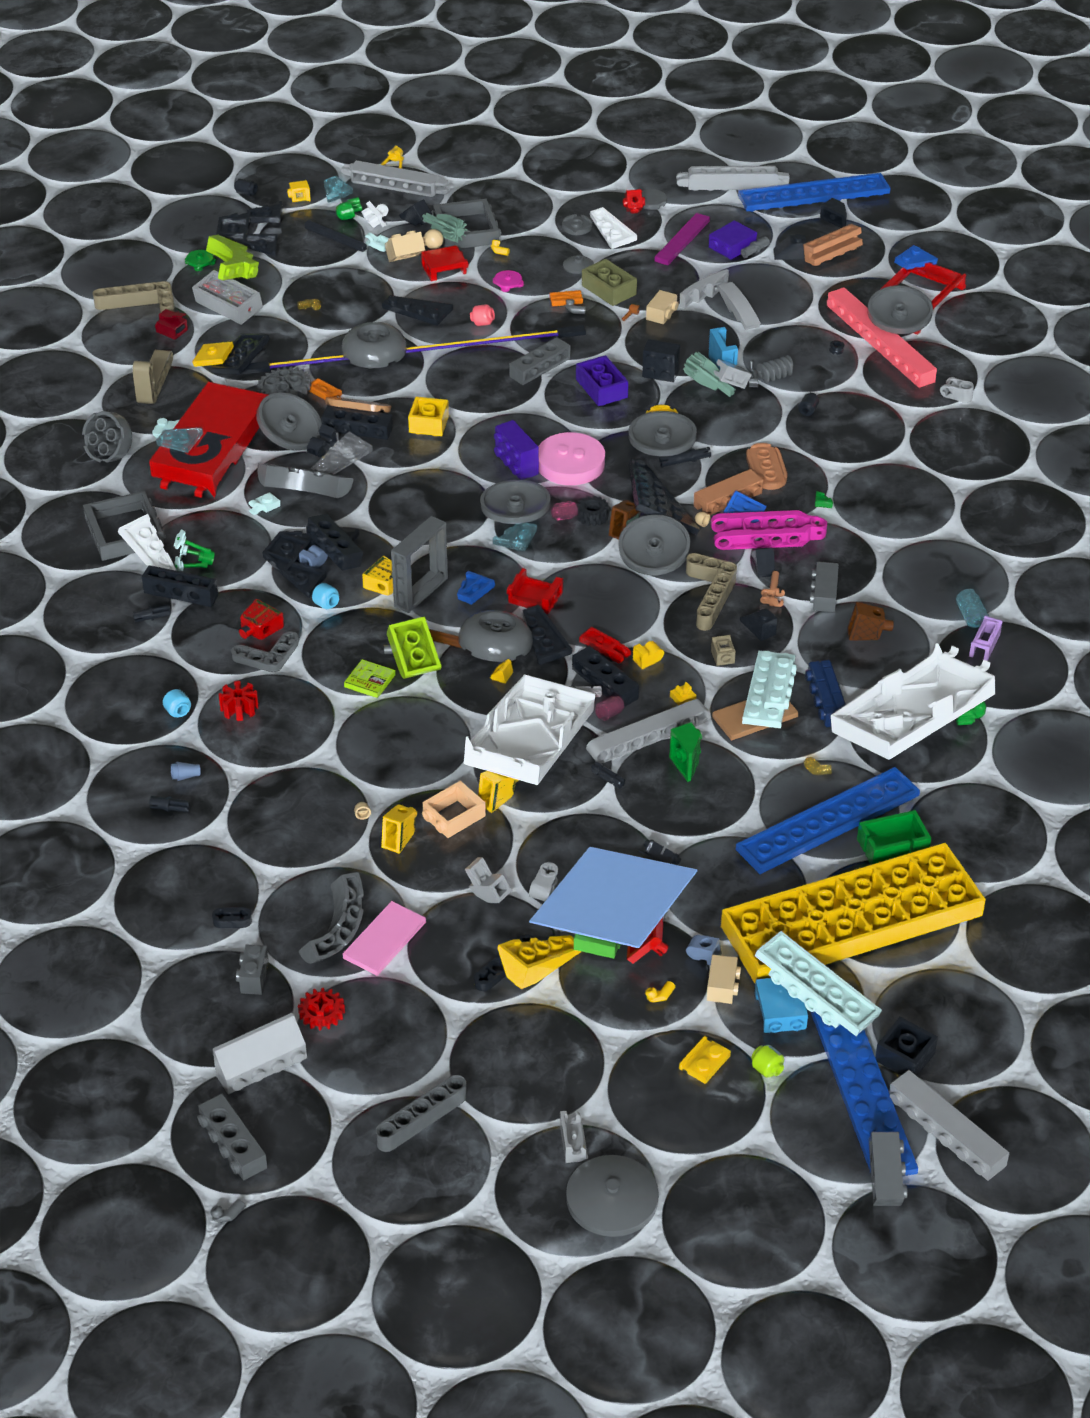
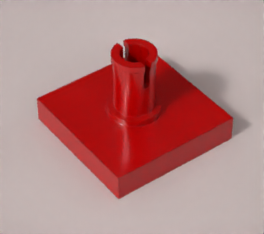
(653, 942)

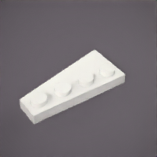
(612, 229)
(145, 542)

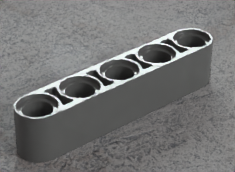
(421, 1113)

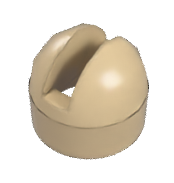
(702, 519)
(362, 810)

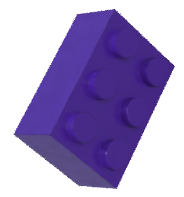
(602, 380)
(516, 450)

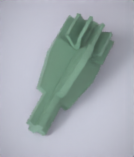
(450, 226)
(702, 371)

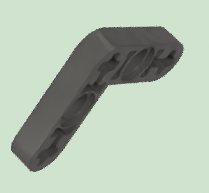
(244, 654)

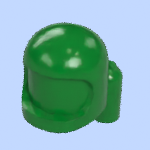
(347, 209)
(970, 716)

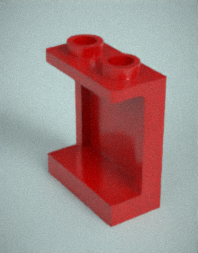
(443, 260)
(532, 592)

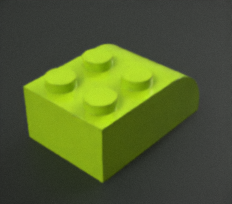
(413, 647)

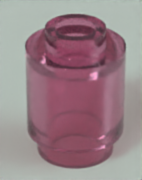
(564, 510)
(609, 707)

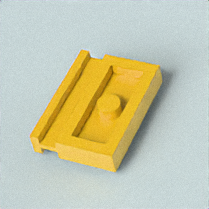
(704, 1060)

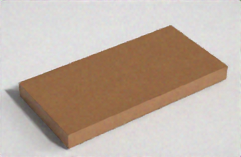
(731, 720)

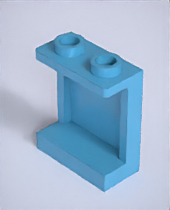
(718, 347)
(778, 1008)

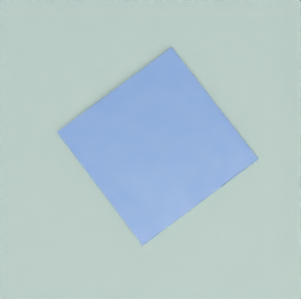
(613, 896)

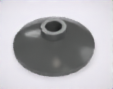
(576, 263)

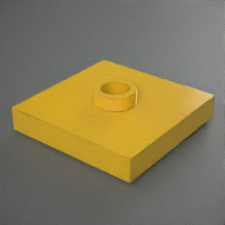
(213, 354)

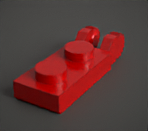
(605, 644)

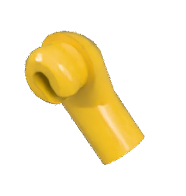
(499, 250)
(660, 995)

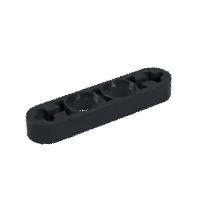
(494, 976)

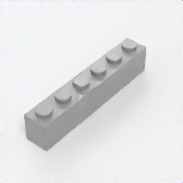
(948, 1125)

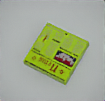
(369, 678)

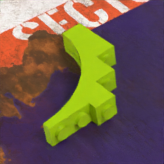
(237, 259)

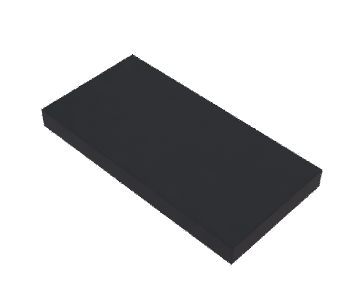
(243, 352)

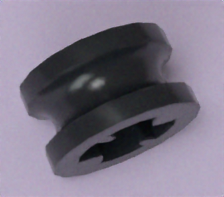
(836, 347)

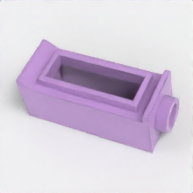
(990, 626)

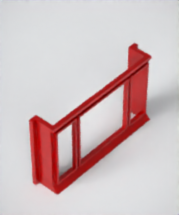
(935, 273)

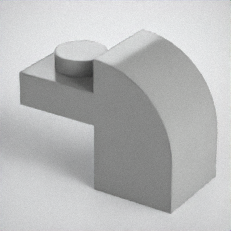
(485, 885)

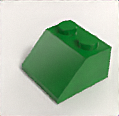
(685, 749)

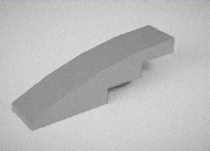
(703, 288)
(739, 305)

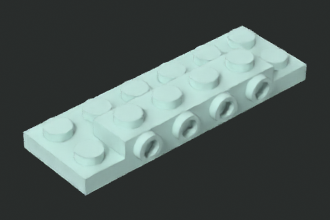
(770, 689)
(816, 985)

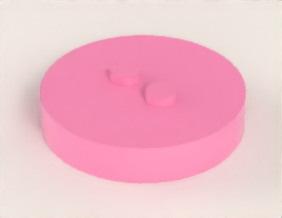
(571, 458)

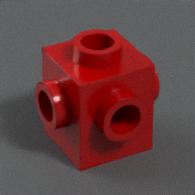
(633, 201)

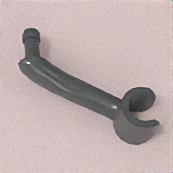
(753, 381)

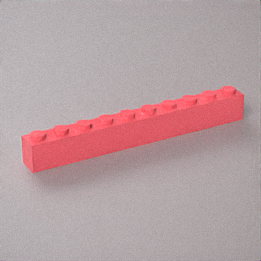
(889, 344)

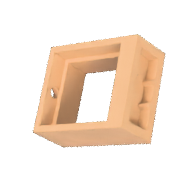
(456, 792)

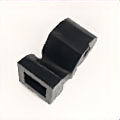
(327, 439)

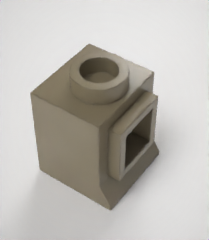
(723, 650)

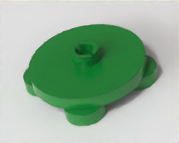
(199, 259)

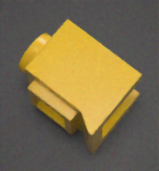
(299, 191)

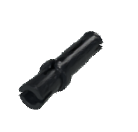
(692, 455)

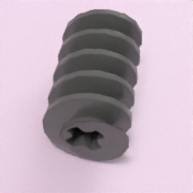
(775, 369)

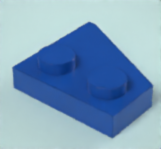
(914, 258)
(741, 503)
(474, 587)

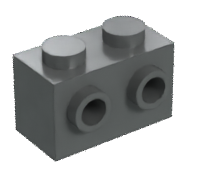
(253, 969)

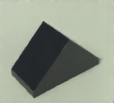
(763, 562)

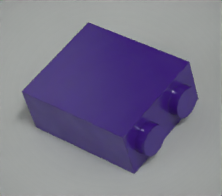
(731, 239)

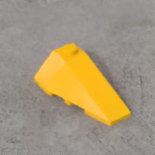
(533, 960)

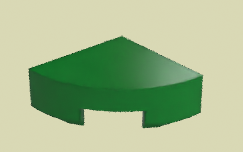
(822, 500)

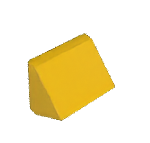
(502, 672)

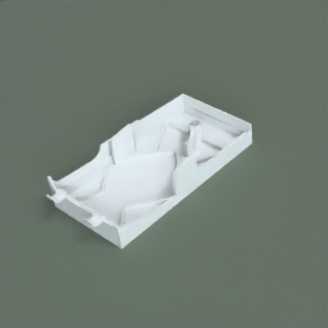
(529, 729)

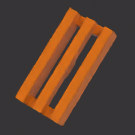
(560, 298)
(324, 389)

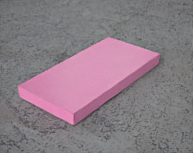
(384, 938)

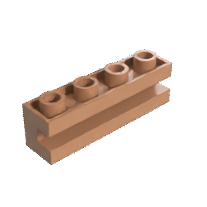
(832, 244)
(717, 496)

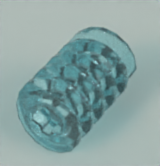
(971, 607)

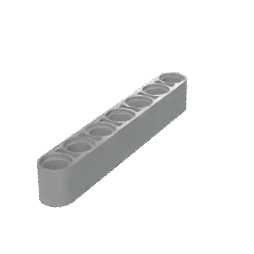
(646, 731)

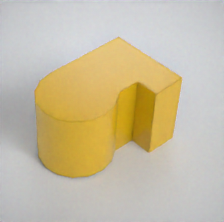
(649, 654)

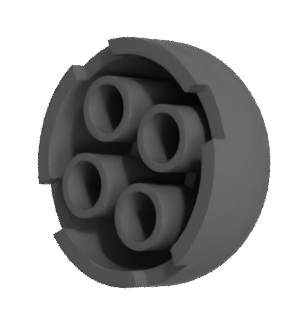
(109, 433)

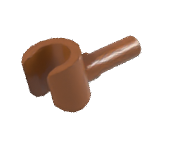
(633, 309)

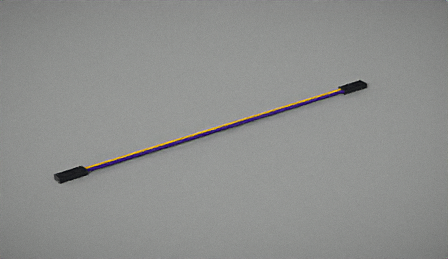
(560, 332)

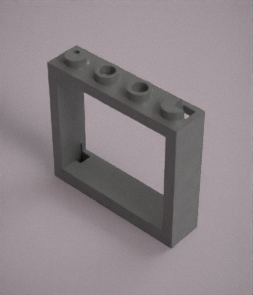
(471, 207)
(114, 507)
(408, 596)

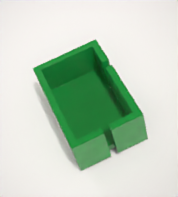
(892, 836)

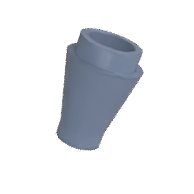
(184, 770)

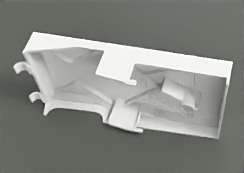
(913, 703)

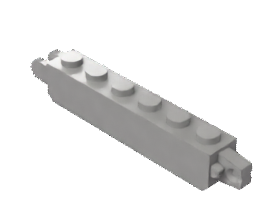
(731, 177)
(395, 178)

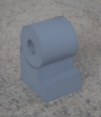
(314, 556)
(703, 948)

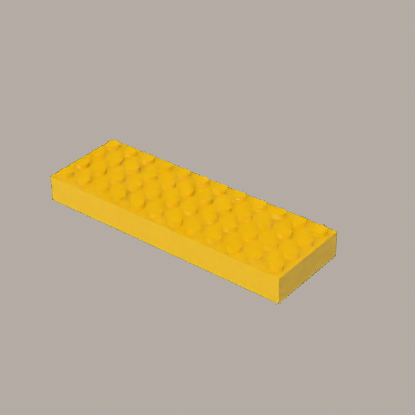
(858, 909)

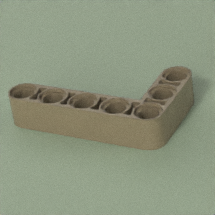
(135, 296)
(151, 376)
(723, 579)

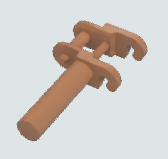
(769, 594)

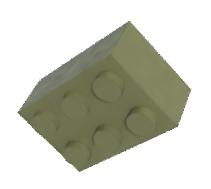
(609, 282)

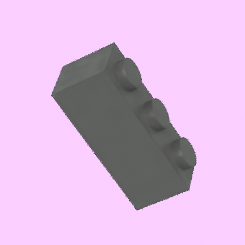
(824, 587)
(887, 1169)

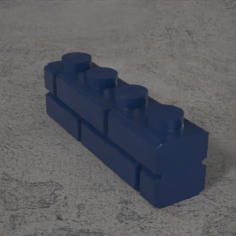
(825, 688)

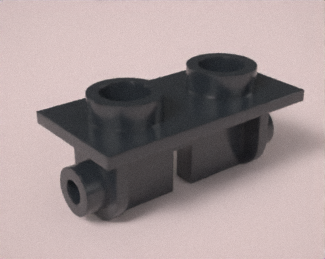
(653, 852)

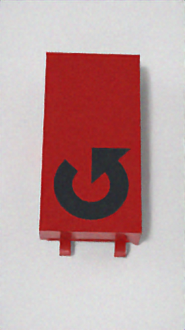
(228, 427)

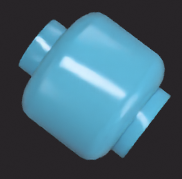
(325, 596)
(176, 703)

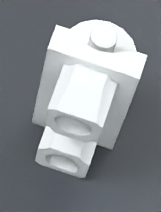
(375, 215)

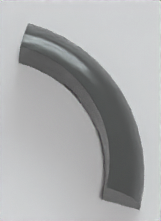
(304, 480)
(347, 916)

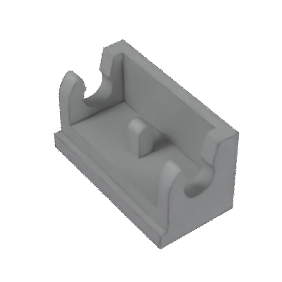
(732, 374)
(573, 1138)

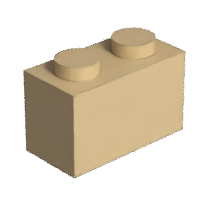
(661, 307)
(722, 979)

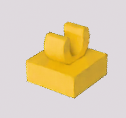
(682, 694)

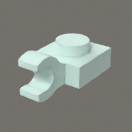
(376, 242)
(266, 502)

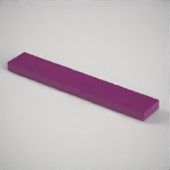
(682, 239)

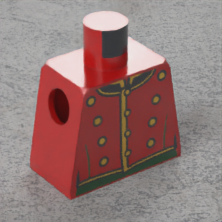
(260, 620)

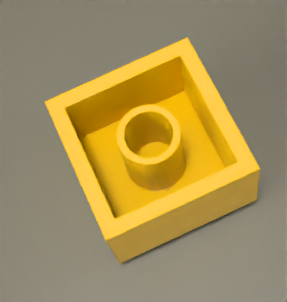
(428, 416)

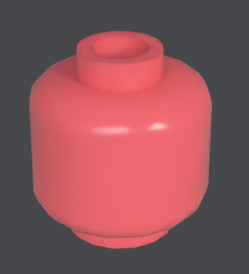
(482, 315)

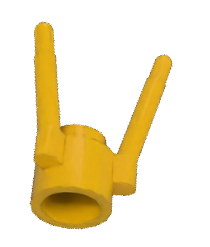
(395, 155)

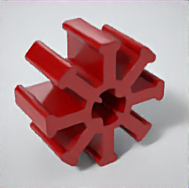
(238, 700)

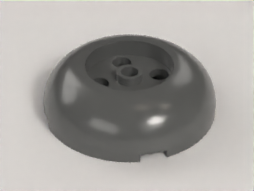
(373, 345)
(495, 636)

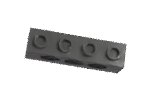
(539, 361)
(232, 1137)

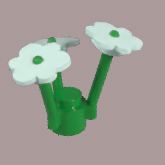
(205, 555)

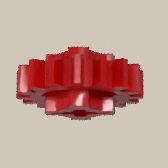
(321, 1008)

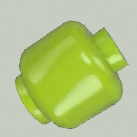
(768, 1061)

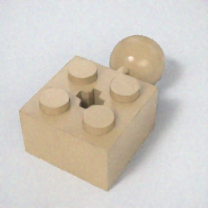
(412, 244)

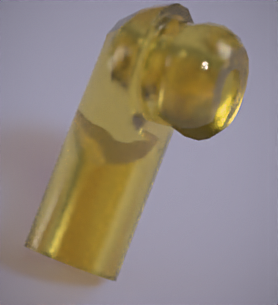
(315, 303)
(816, 768)

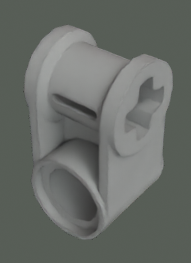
(960, 390)
(544, 882)

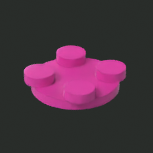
(507, 280)

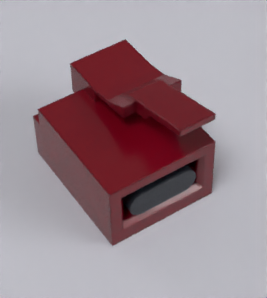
(171, 324)

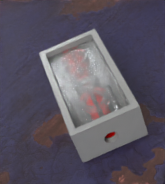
(227, 297)

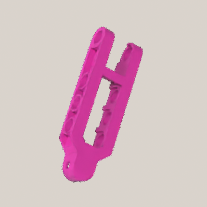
(742, 533)

